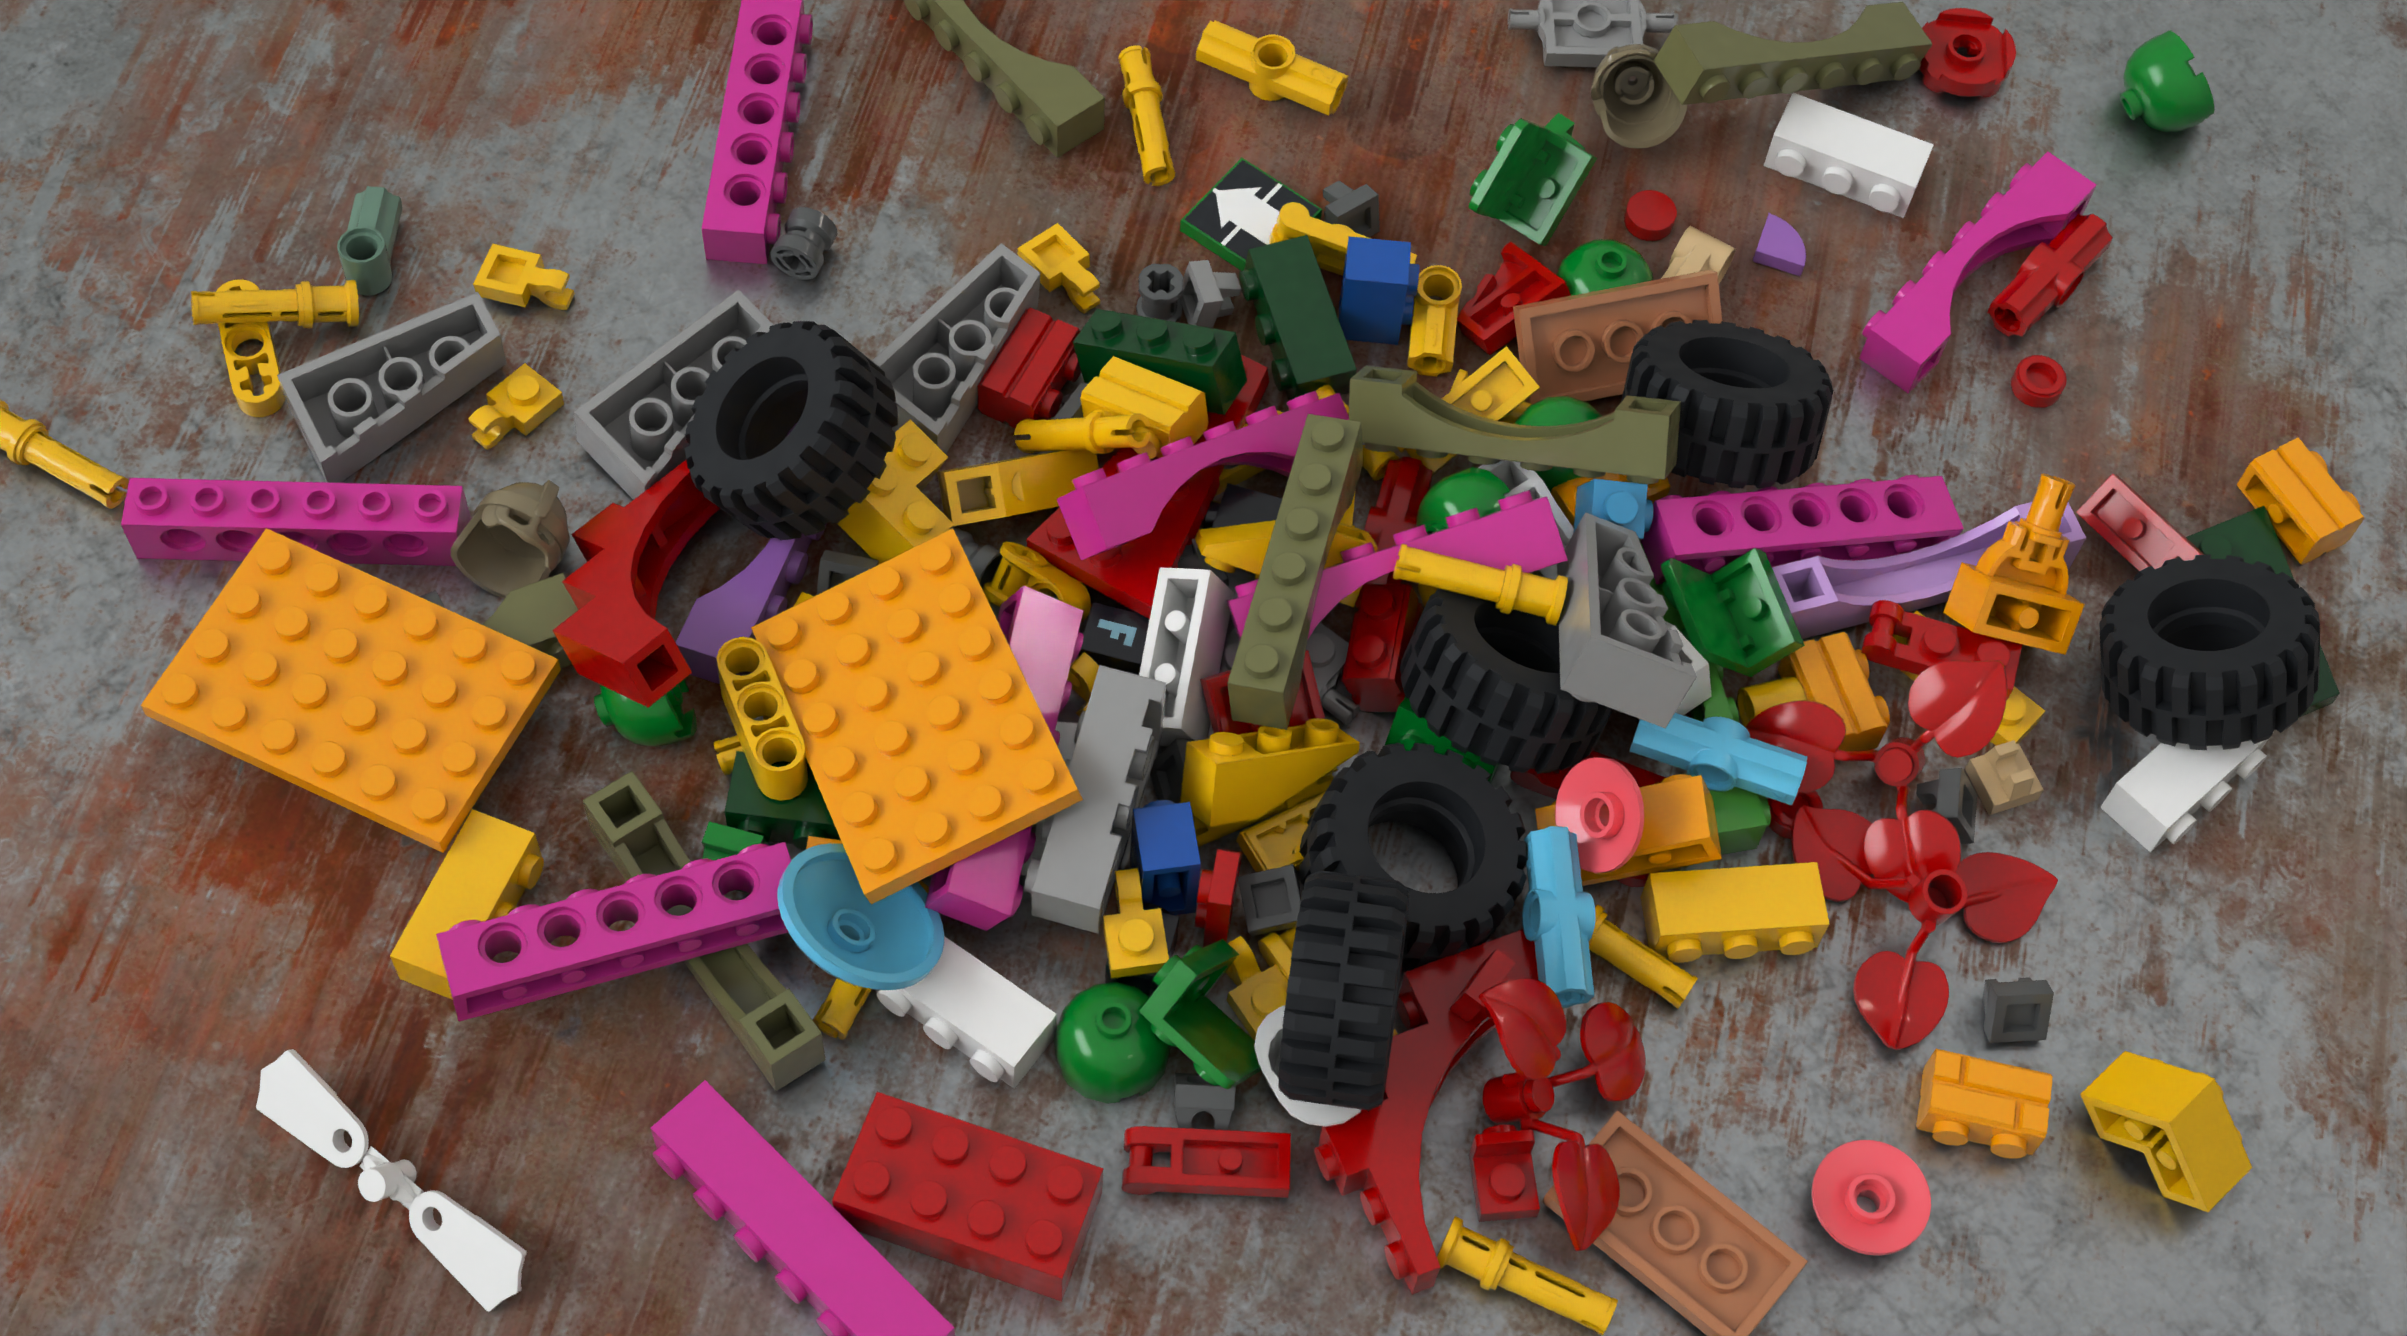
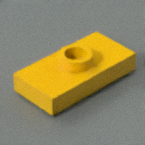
(1279, 838)

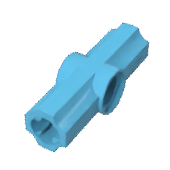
(1722, 755)
(1559, 914)

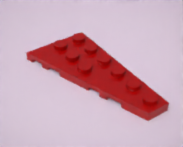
(1132, 569)

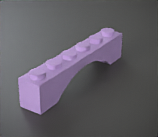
(1840, 593)

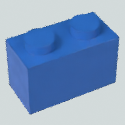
(1377, 290)
(1166, 855)

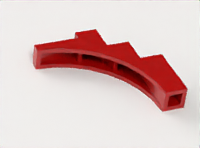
(618, 588)
(1383, 1144)

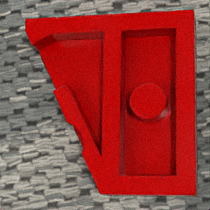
(1519, 281)
(1217, 896)

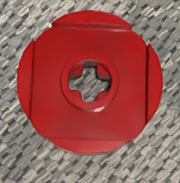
(1966, 76)

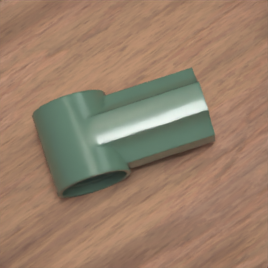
(370, 240)

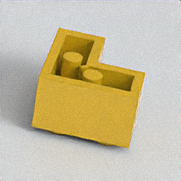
(896, 511)
(2175, 1122)

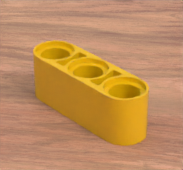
(768, 739)

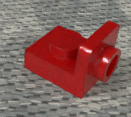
(1504, 1174)

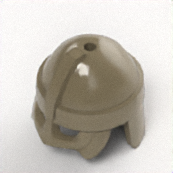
(1639, 110)
(513, 538)

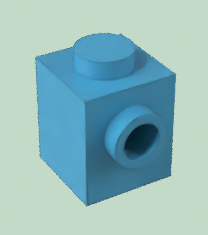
(1616, 502)

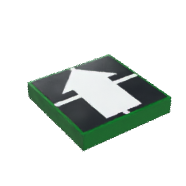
(1240, 212)

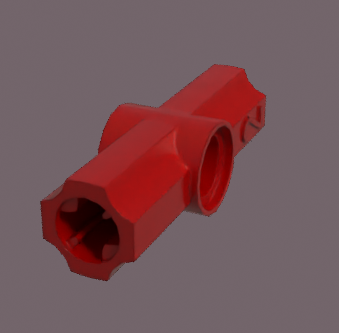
(2050, 275)
(1397, 505)

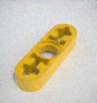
(242, 367)

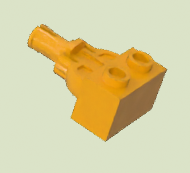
(2022, 579)

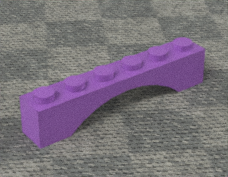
(742, 603)

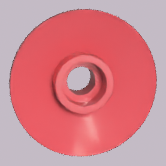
(1605, 811)
(1886, 1178)

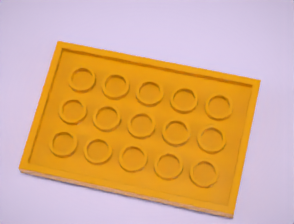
(353, 689)
(915, 716)

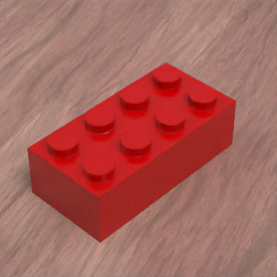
(969, 1195)

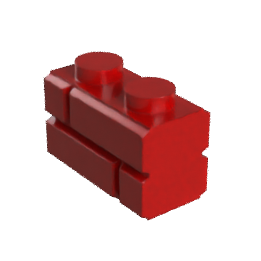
(1030, 370)
(1377, 644)

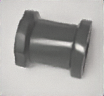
(1160, 292)

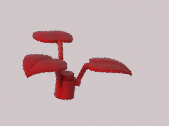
(1956, 704)
(1892, 992)
(1529, 1030)

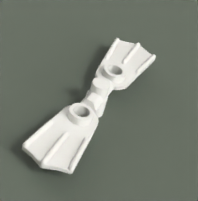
(465, 1244)

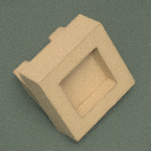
(2004, 778)

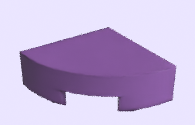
(1780, 247)

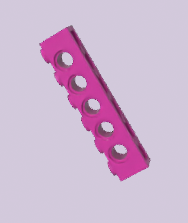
(755, 131)
(338, 519)
(1799, 523)
(602, 954)

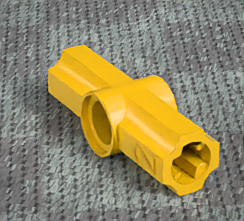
(1271, 67)

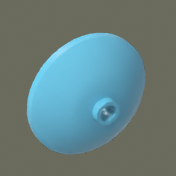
(846, 936)

